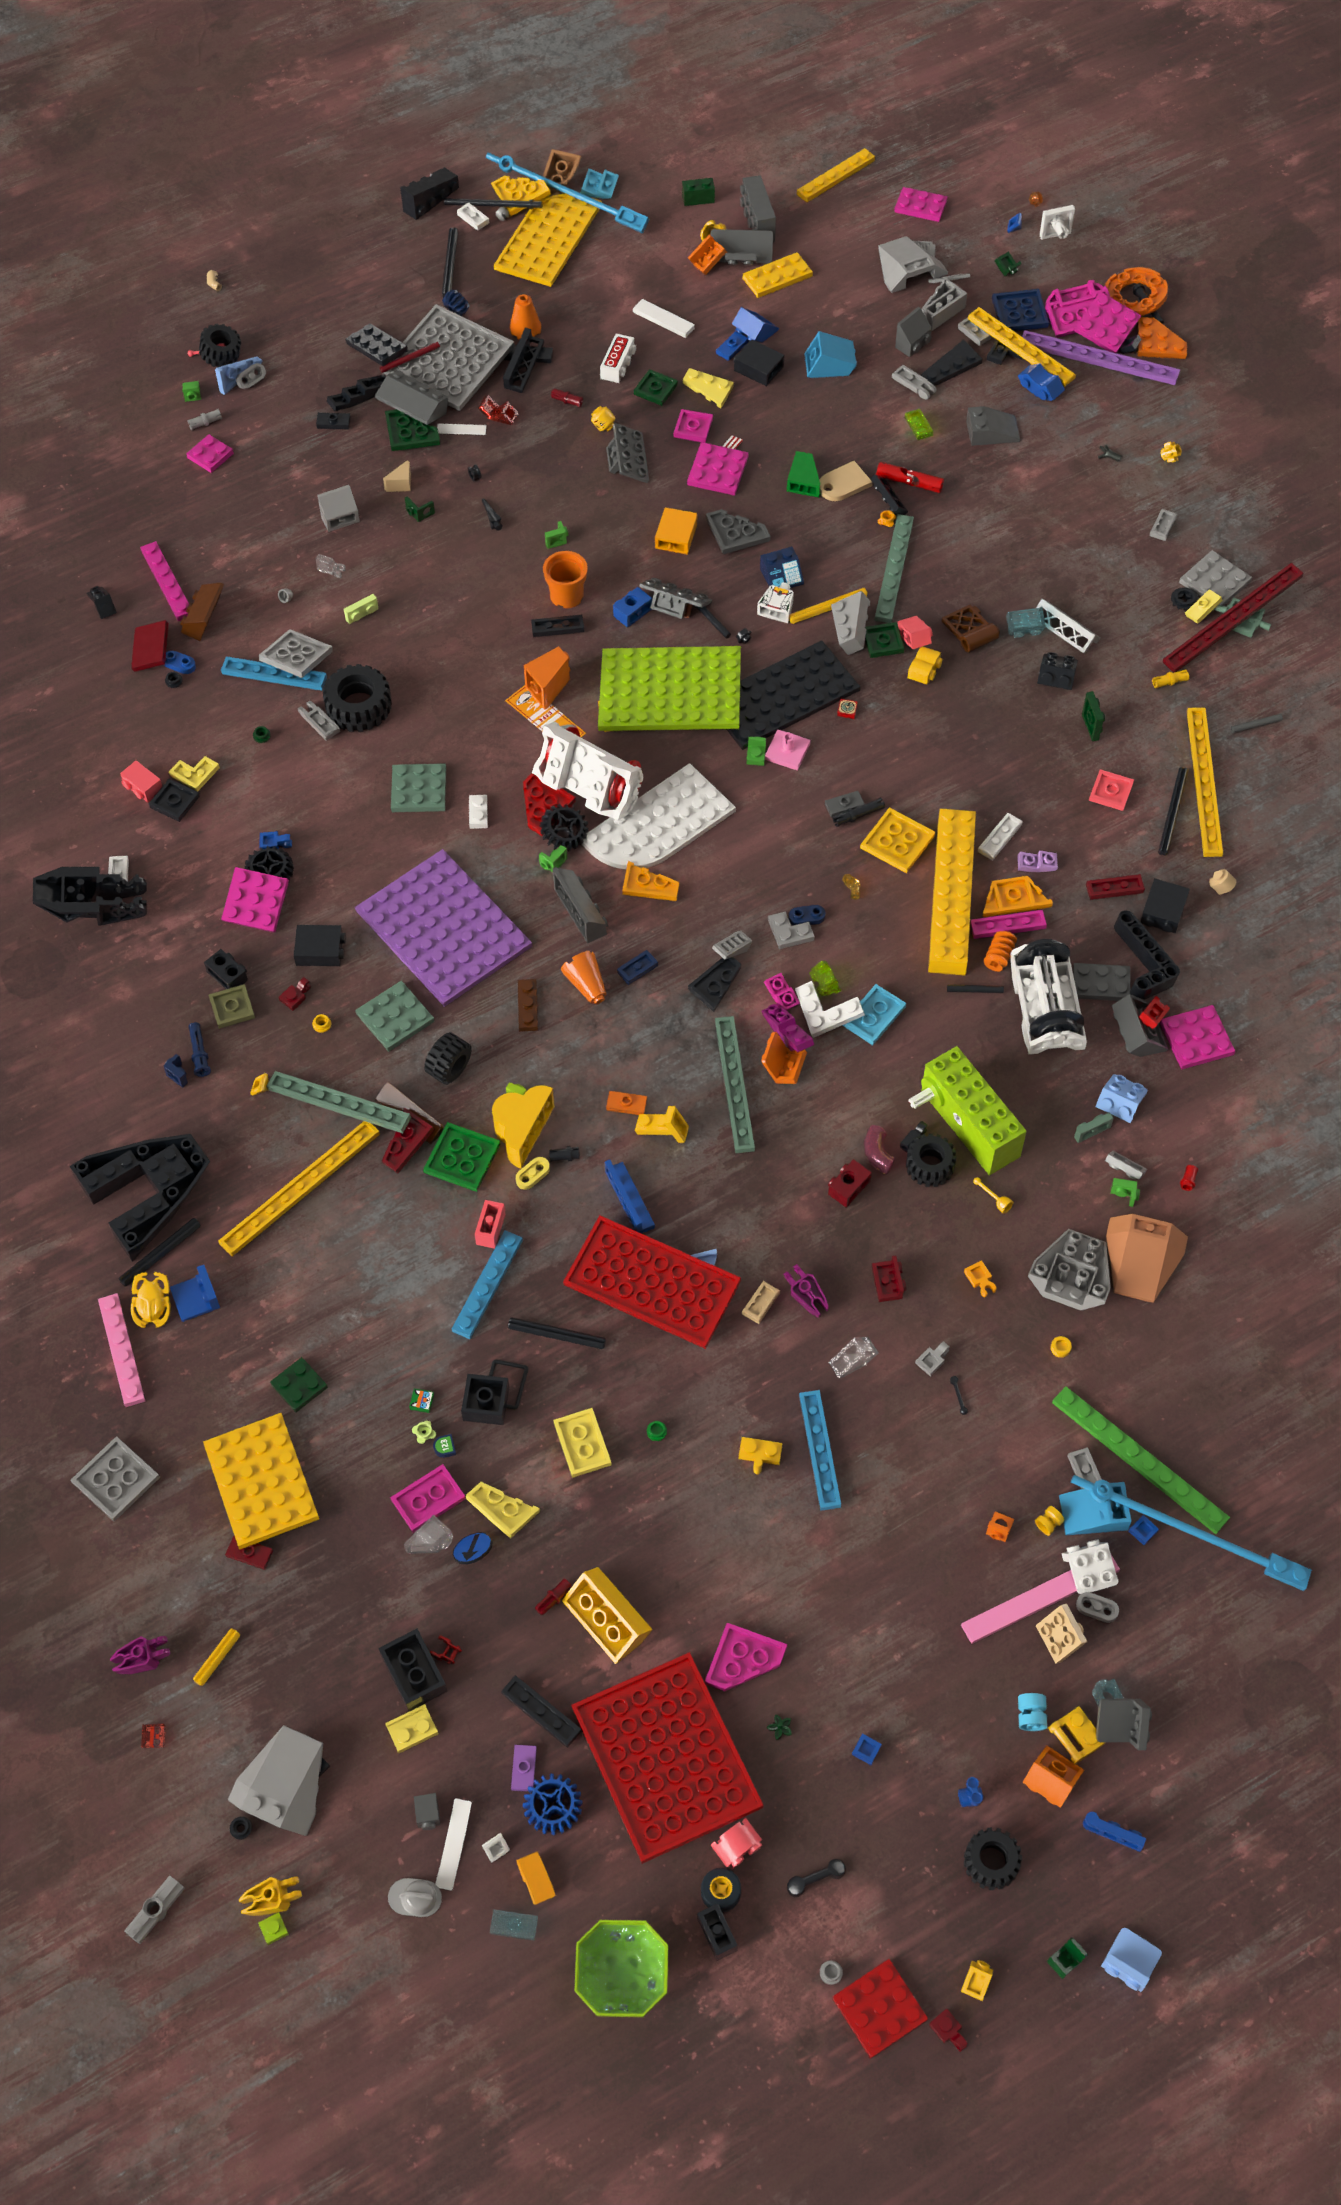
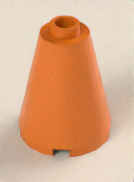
(524, 317)
(586, 976)

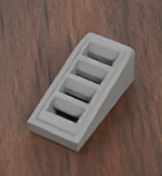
(733, 944)

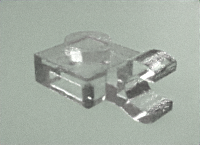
(327, 565)

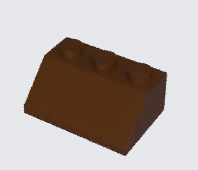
(201, 610)

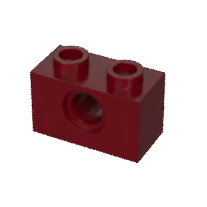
(844, 1192)

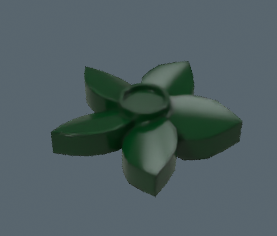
(780, 1726)

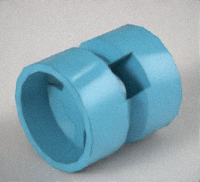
(1032, 1708)

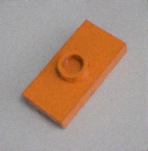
(626, 1103)

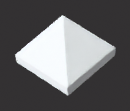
(495, 1847)

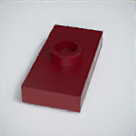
(253, 1555)

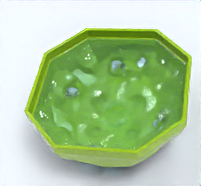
(621, 1968)

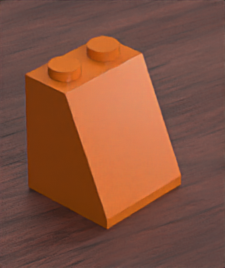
(547, 676)

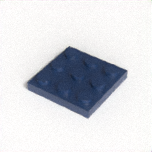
(1021, 309)

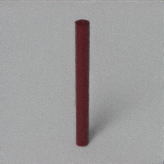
(409, 357)

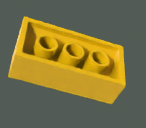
(606, 1614)

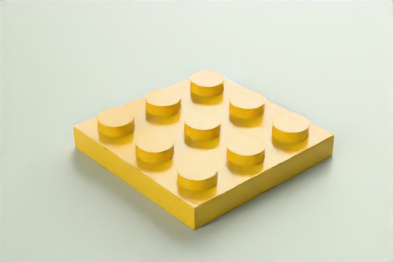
(897, 840)

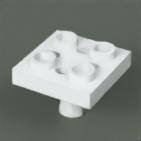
(1057, 225)

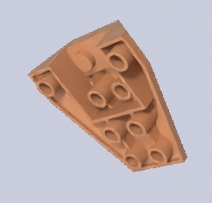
(1143, 1255)

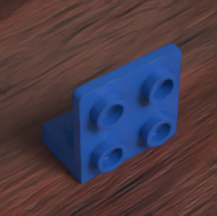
(195, 1296)

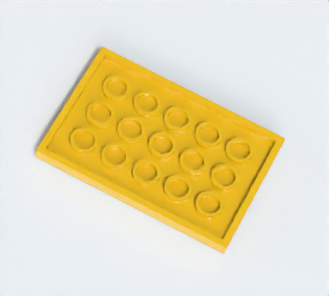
(260, 1481)

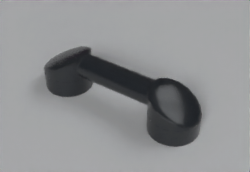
(797, 1884)

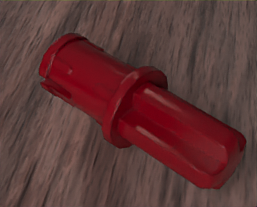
(567, 397)
(553, 1597)

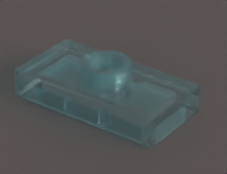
(514, 1925)

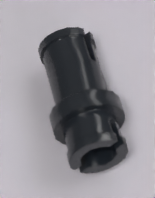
(564, 1154)

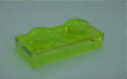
(918, 424)

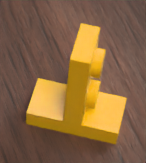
(663, 1124)

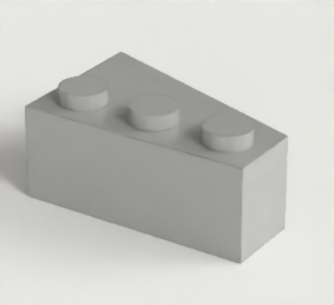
(944, 303)
(850, 621)

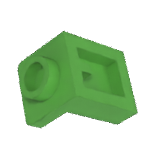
(191, 391)
(556, 537)
(756, 751)
(556, 858)
(1125, 1188)

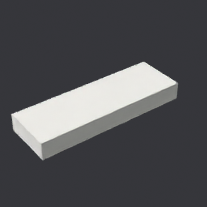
(1000, 836)

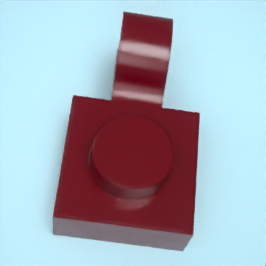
(292, 996)
(947, 2028)

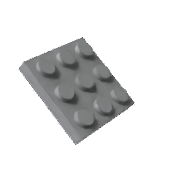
(1216, 574)
(295, 653)
(115, 1478)

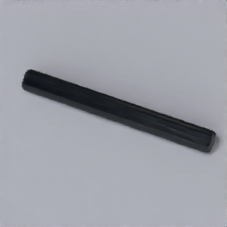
(160, 1251)
(556, 1333)

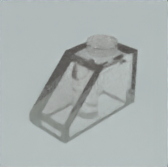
(853, 1356)
(429, 1538)

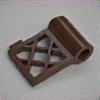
(976, 635)

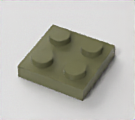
(231, 1006)

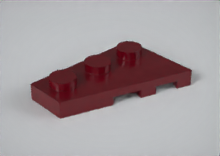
(407, 1143)

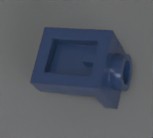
(175, 1071)

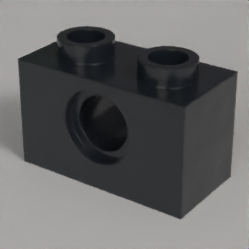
(717, 1932)

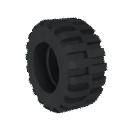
(357, 680)

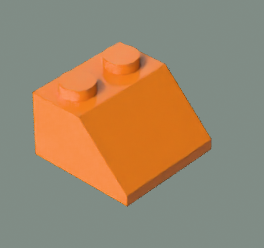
(1053, 1776)

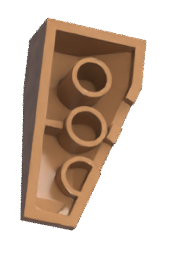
(560, 168)

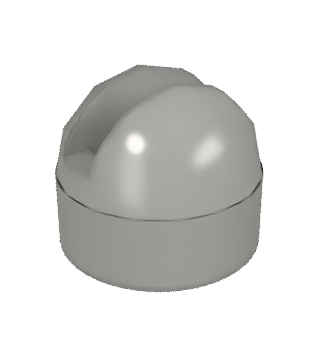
(502, 213)
(285, 595)

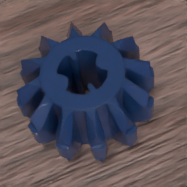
(455, 302)

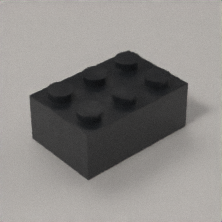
(413, 1669)

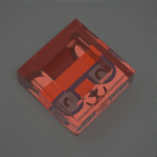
(153, 1736)

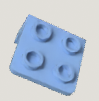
(1121, 1097)
(1131, 1959)

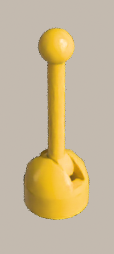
(1003, 1203)

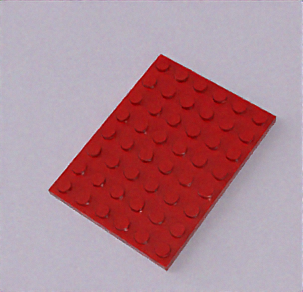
(666, 1757)

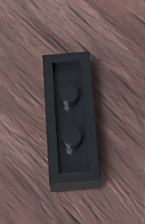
(889, 495)
(557, 625)

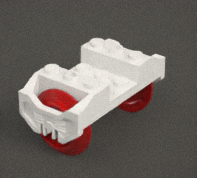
(588, 771)

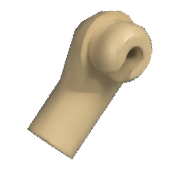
(211, 280)

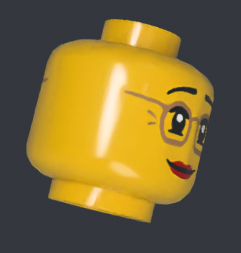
(603, 418)

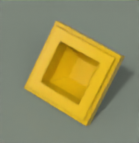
(260, 1084)

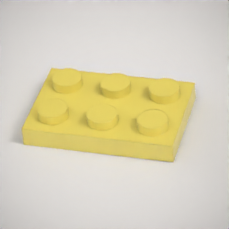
(582, 1442)

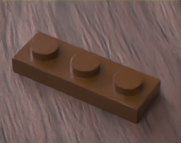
(527, 1005)

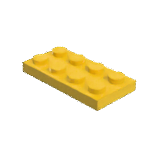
(777, 275)

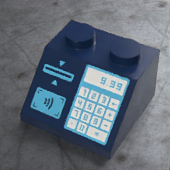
(781, 567)

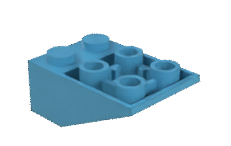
(1088, 1516)

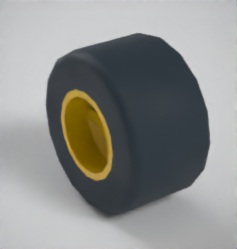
(722, 1882)

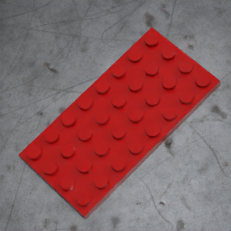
(652, 1281)

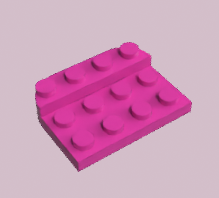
(1069, 306)

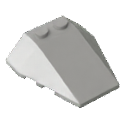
(282, 1782)

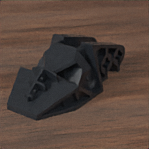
(88, 894)

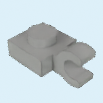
(932, 1360)

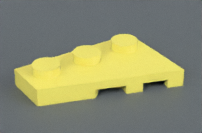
(708, 385)
(503, 1511)

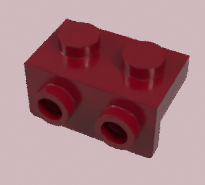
(888, 1280)

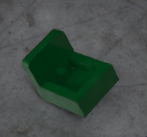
(1007, 264)
(1067, 1958)

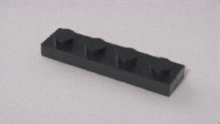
(541, 1711)

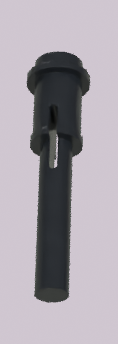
(1139, 291)

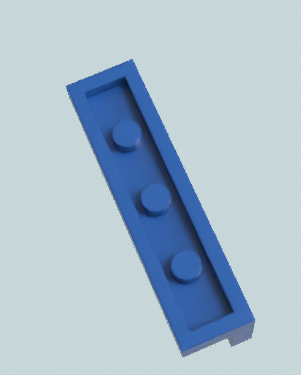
(629, 1197)

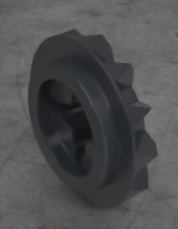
(1189, 595)

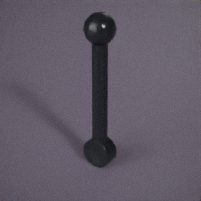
(954, 1380)

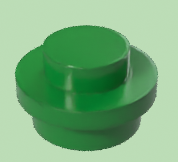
(656, 1431)

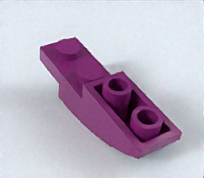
(786, 1027)

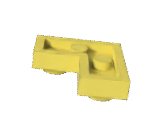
(194, 777)

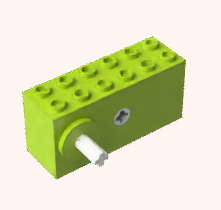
(971, 1110)

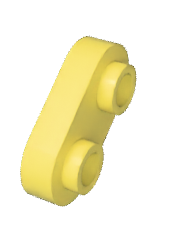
(531, 1173)

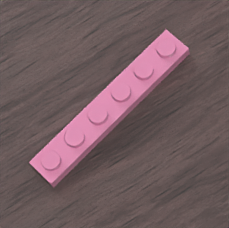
(121, 1350)

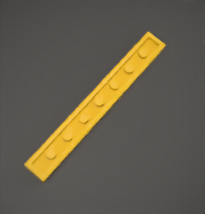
(1019, 345)

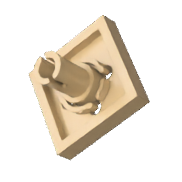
(1065, 1631)

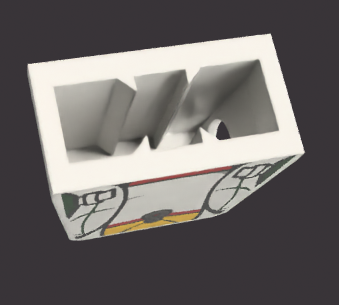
(776, 603)

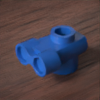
(971, 1795)

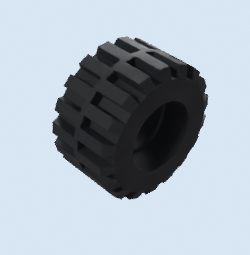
(215, 354)
(448, 1058)
(931, 1146)
(1005, 1845)

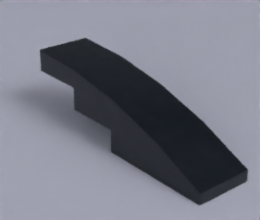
(354, 395)

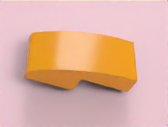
(536, 1877)

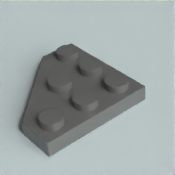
(735, 532)

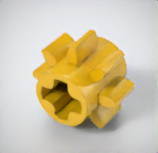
(1171, 452)

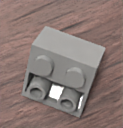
(338, 508)

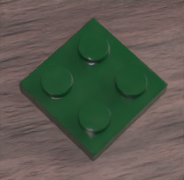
(655, 387)
(883, 640)
(1093, 716)
(298, 1384)

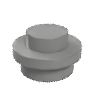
(831, 1972)

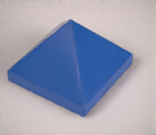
(1015, 223)

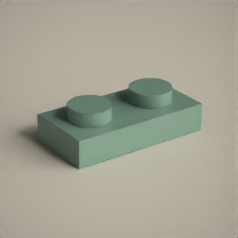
(1096, 1126)

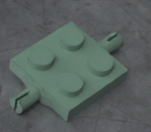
(1249, 625)

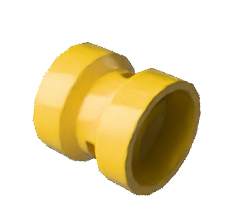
(1049, 1520)

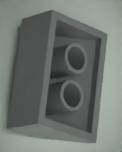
(1138, 1037)

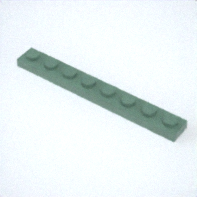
(894, 569)
(734, 1085)
(339, 1102)

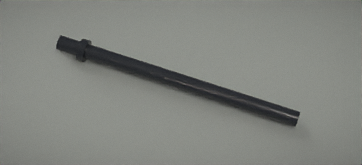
(531, 204)

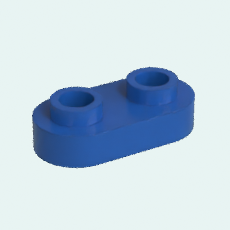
(177, 662)

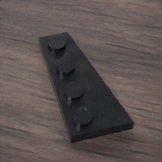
(953, 363)

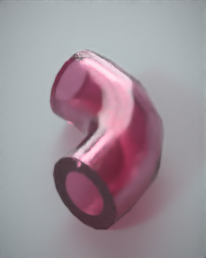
(874, 1149)

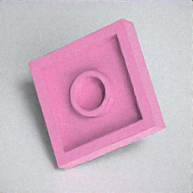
(787, 749)

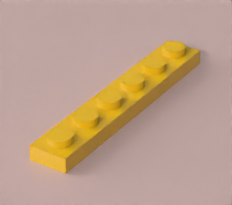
(835, 175)

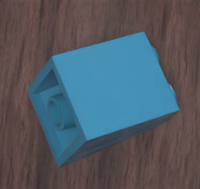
(830, 356)

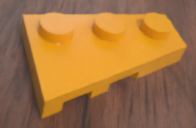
(643, 883)

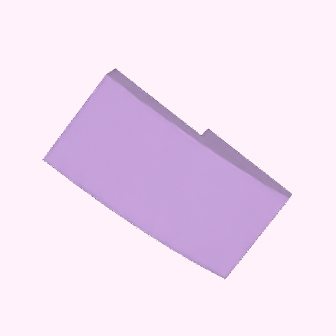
(1039, 862)

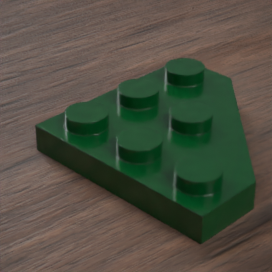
(408, 432)

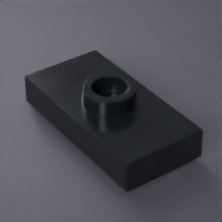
(333, 420)

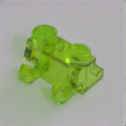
(825, 977)

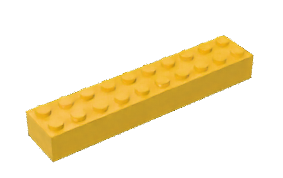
(952, 892)

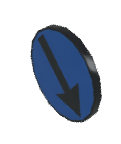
(472, 1548)

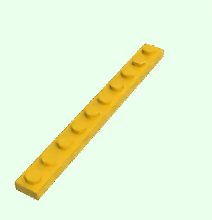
(1204, 782)
(298, 1188)

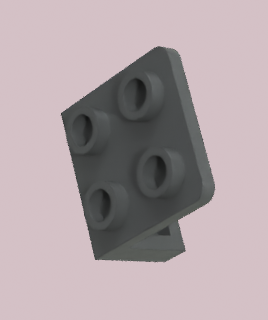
(1124, 1722)

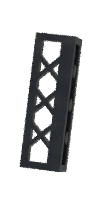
(517, 359)

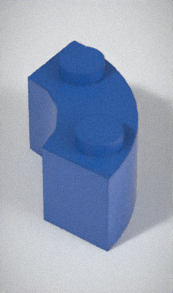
(1041, 382)

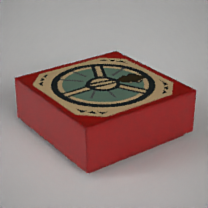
(847, 708)

